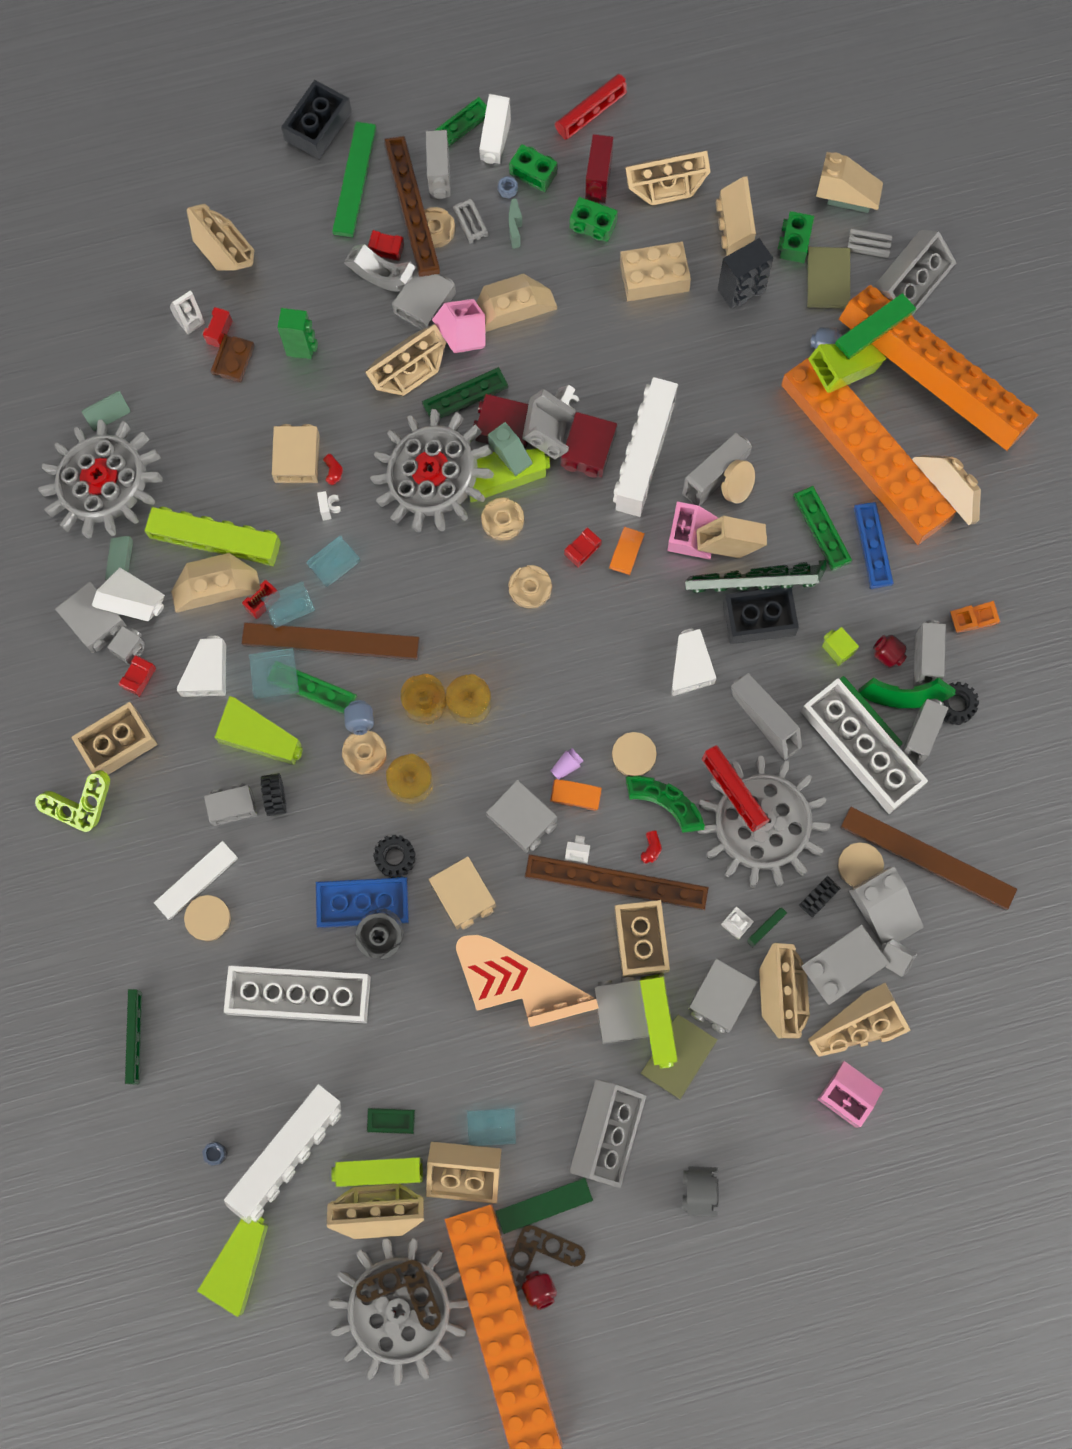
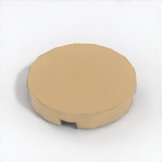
(440, 226)
(738, 481)
(502, 519)
(530, 586)
(364, 753)
(634, 754)
(859, 863)
(207, 918)

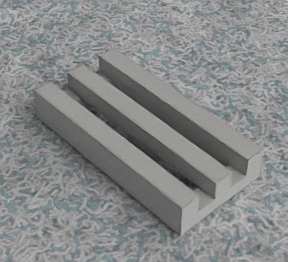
(477, 235)
(869, 239)

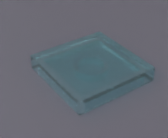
(274, 673)

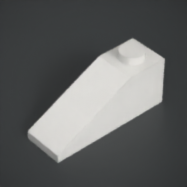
(187, 312)

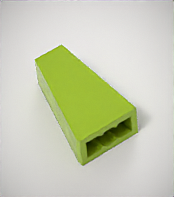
(838, 371)
(504, 478)
(252, 732)
(659, 1020)
(378, 1172)
(234, 1269)

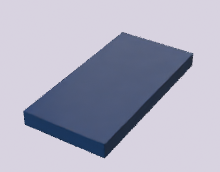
(347, 901)

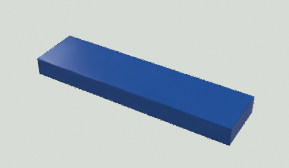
(873, 545)

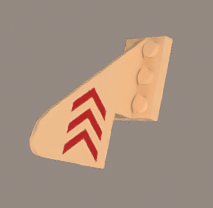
(502, 976)

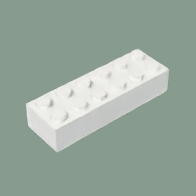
(645, 446)
(863, 746)
(297, 994)
(283, 1154)

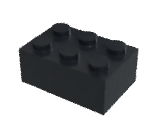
(316, 119)
(745, 273)
(760, 615)

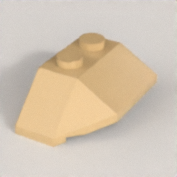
(668, 177)
(219, 239)
(514, 301)
(408, 362)
(953, 483)
(213, 582)
(784, 991)
(375, 1211)

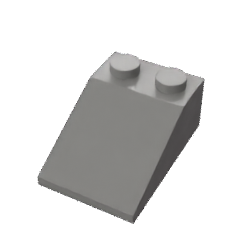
(887, 906)
(845, 964)

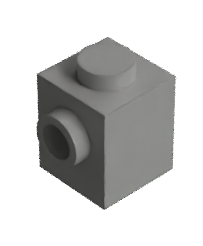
(127, 644)
(899, 957)

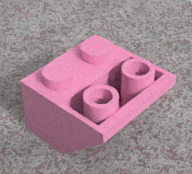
(461, 325)
(683, 532)
(850, 1095)

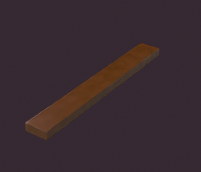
(412, 206)
(331, 641)
(929, 858)
(616, 882)

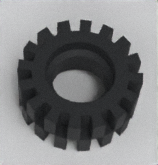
(970, 704)
(273, 794)
(389, 843)
(819, 896)

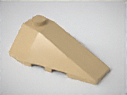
(865, 1020)

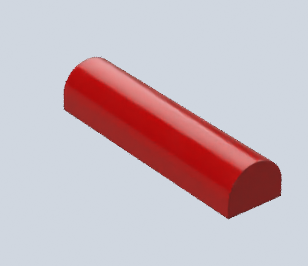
(591, 107)
(734, 788)

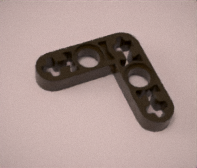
(530, 1249)
(411, 1285)

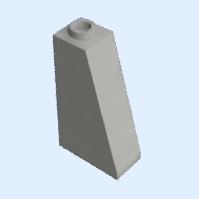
(710, 473)
(767, 716)

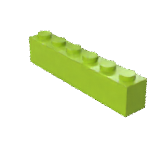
(212, 535)

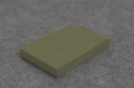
(828, 277)
(692, 1050)

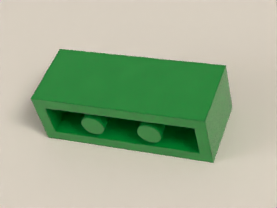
(297, 333)

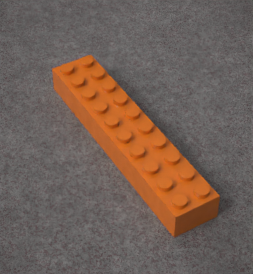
(945, 372)
(871, 453)
(503, 1330)

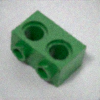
(530, 171)
(595, 215)
(795, 236)

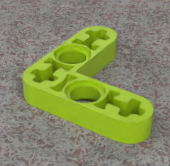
(80, 810)

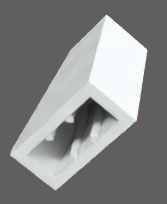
(495, 129)
(128, 597)
(692, 663)
(205, 670)

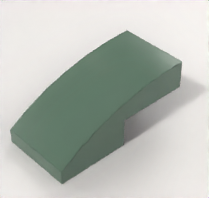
(515, 222)

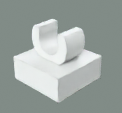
(566, 394)
(326, 505)
(577, 851)
(737, 923)

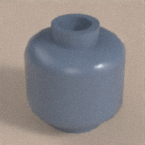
(825, 336)
(358, 717)

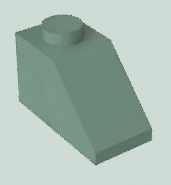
(509, 449)

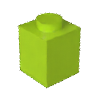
(839, 645)

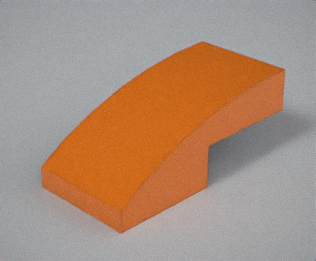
(626, 550)
(975, 617)
(575, 794)

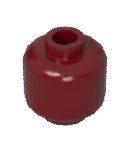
(890, 650)
(539, 1290)

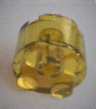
(422, 686)
(471, 687)
(405, 790)

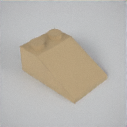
(848, 182)

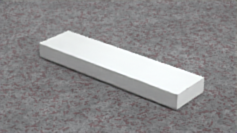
(195, 880)

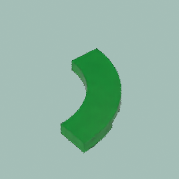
(905, 698)
(668, 797)

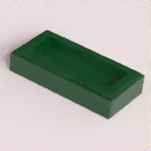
(766, 927)
(391, 1121)

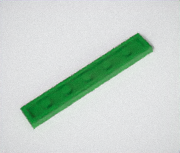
(354, 179)

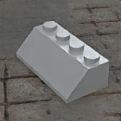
(917, 268)
(607, 1133)

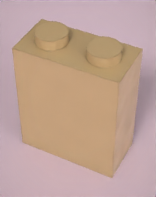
(295, 454)
(731, 537)
(463, 893)

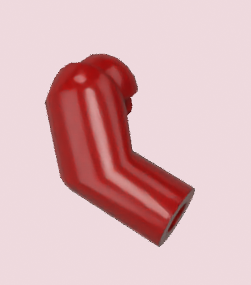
(335, 469)
(654, 848)

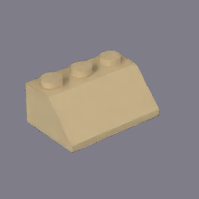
(736, 216)
(463, 1172)

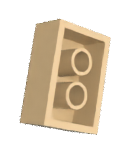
(655, 271)
(114, 740)
(641, 938)

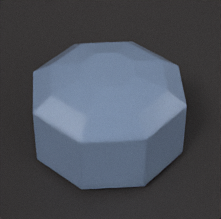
(507, 187)
(214, 1153)

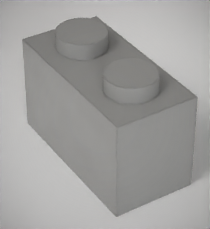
(230, 804)

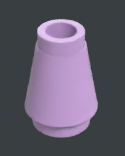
(566, 764)

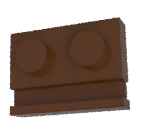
(232, 358)

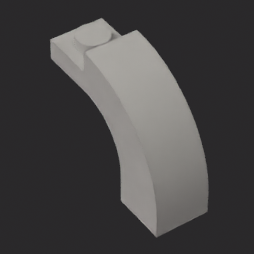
(377, 270)

